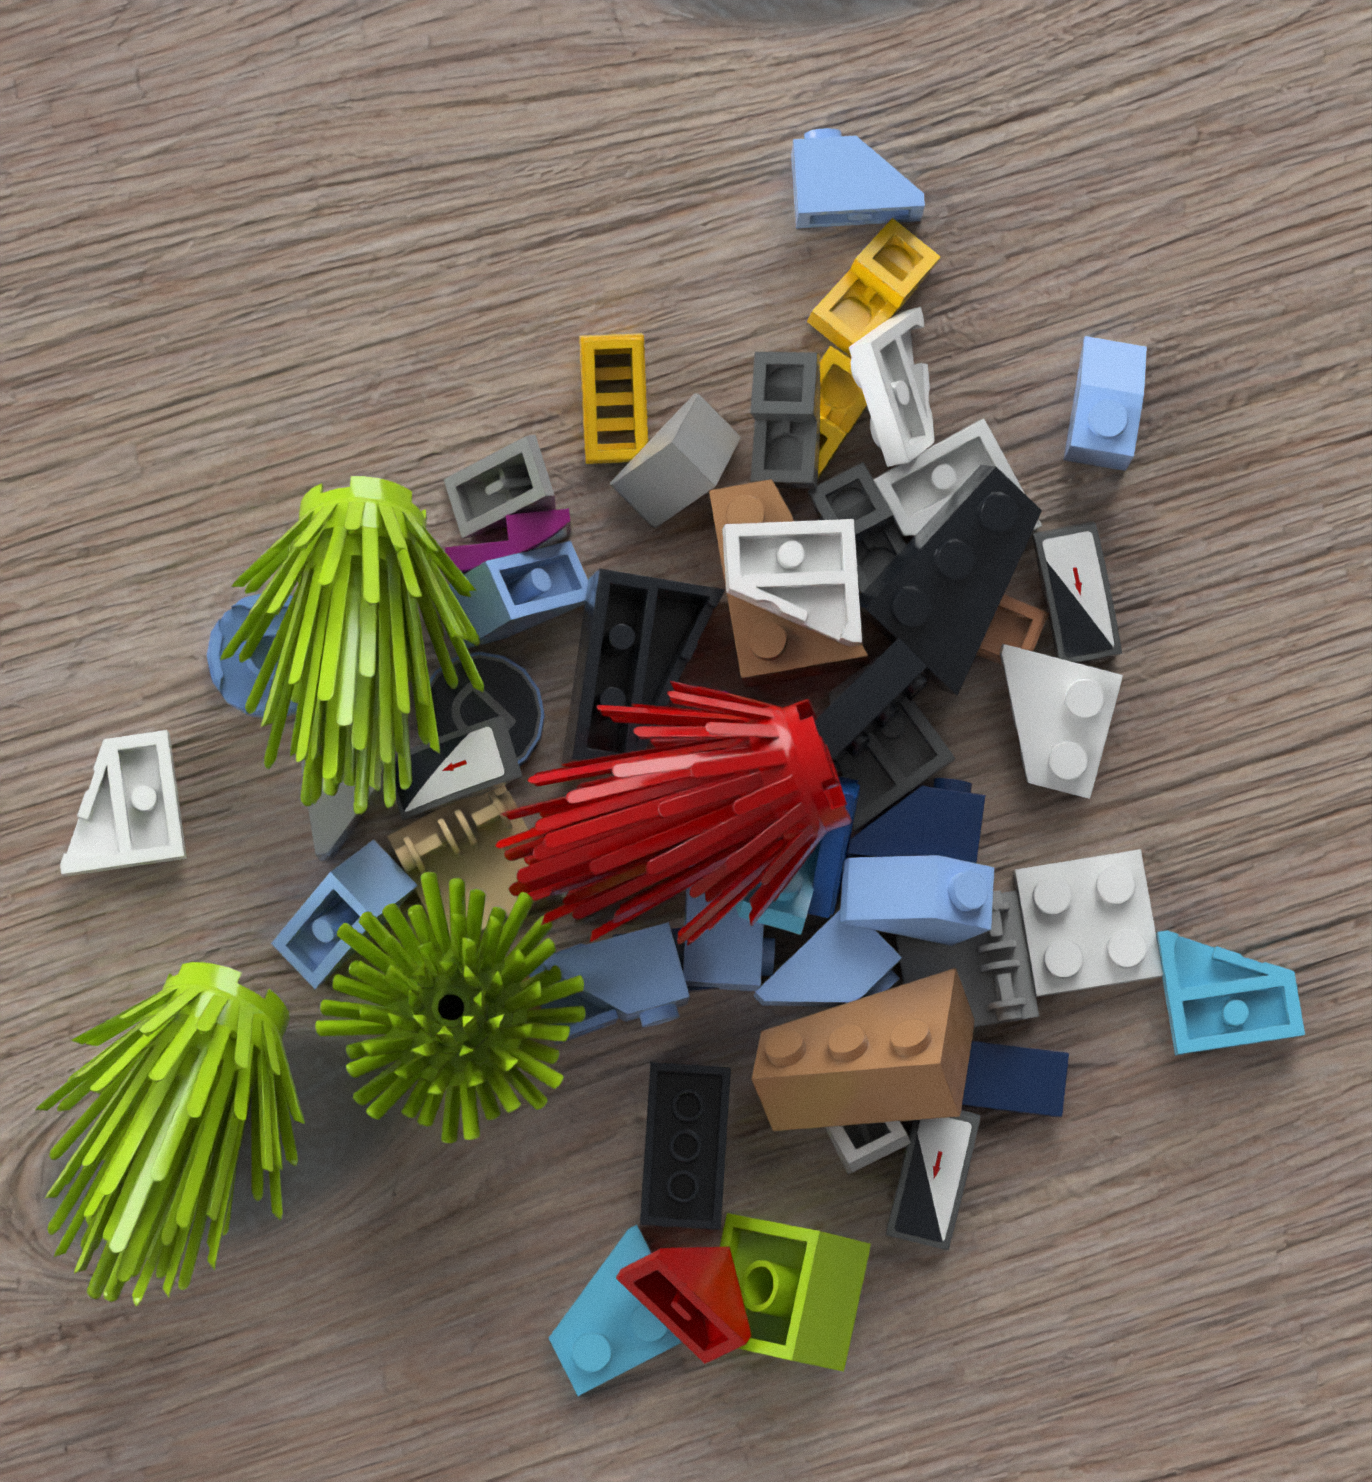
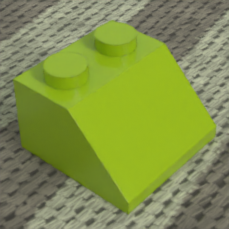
(797, 1289)

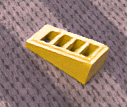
(605, 345)

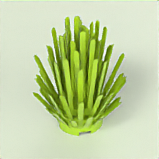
(354, 636)
(423, 975)
(174, 1126)

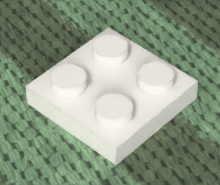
(1088, 923)

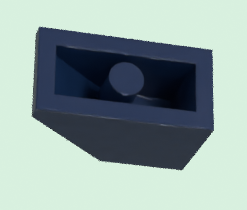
(927, 822)

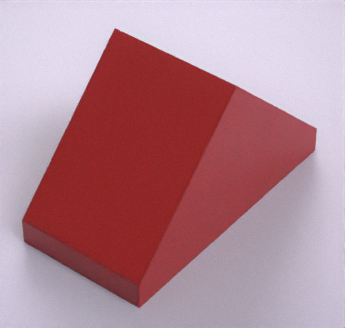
(693, 1296)

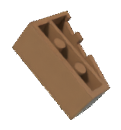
(767, 644)
(870, 1059)

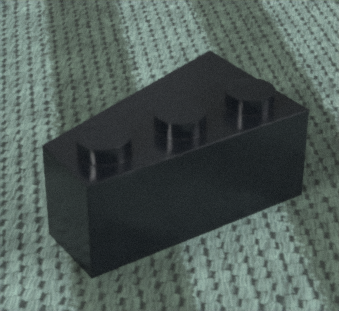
(954, 575)
(629, 649)

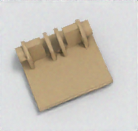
(461, 845)

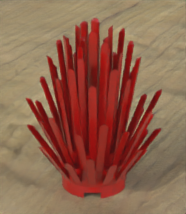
(723, 790)

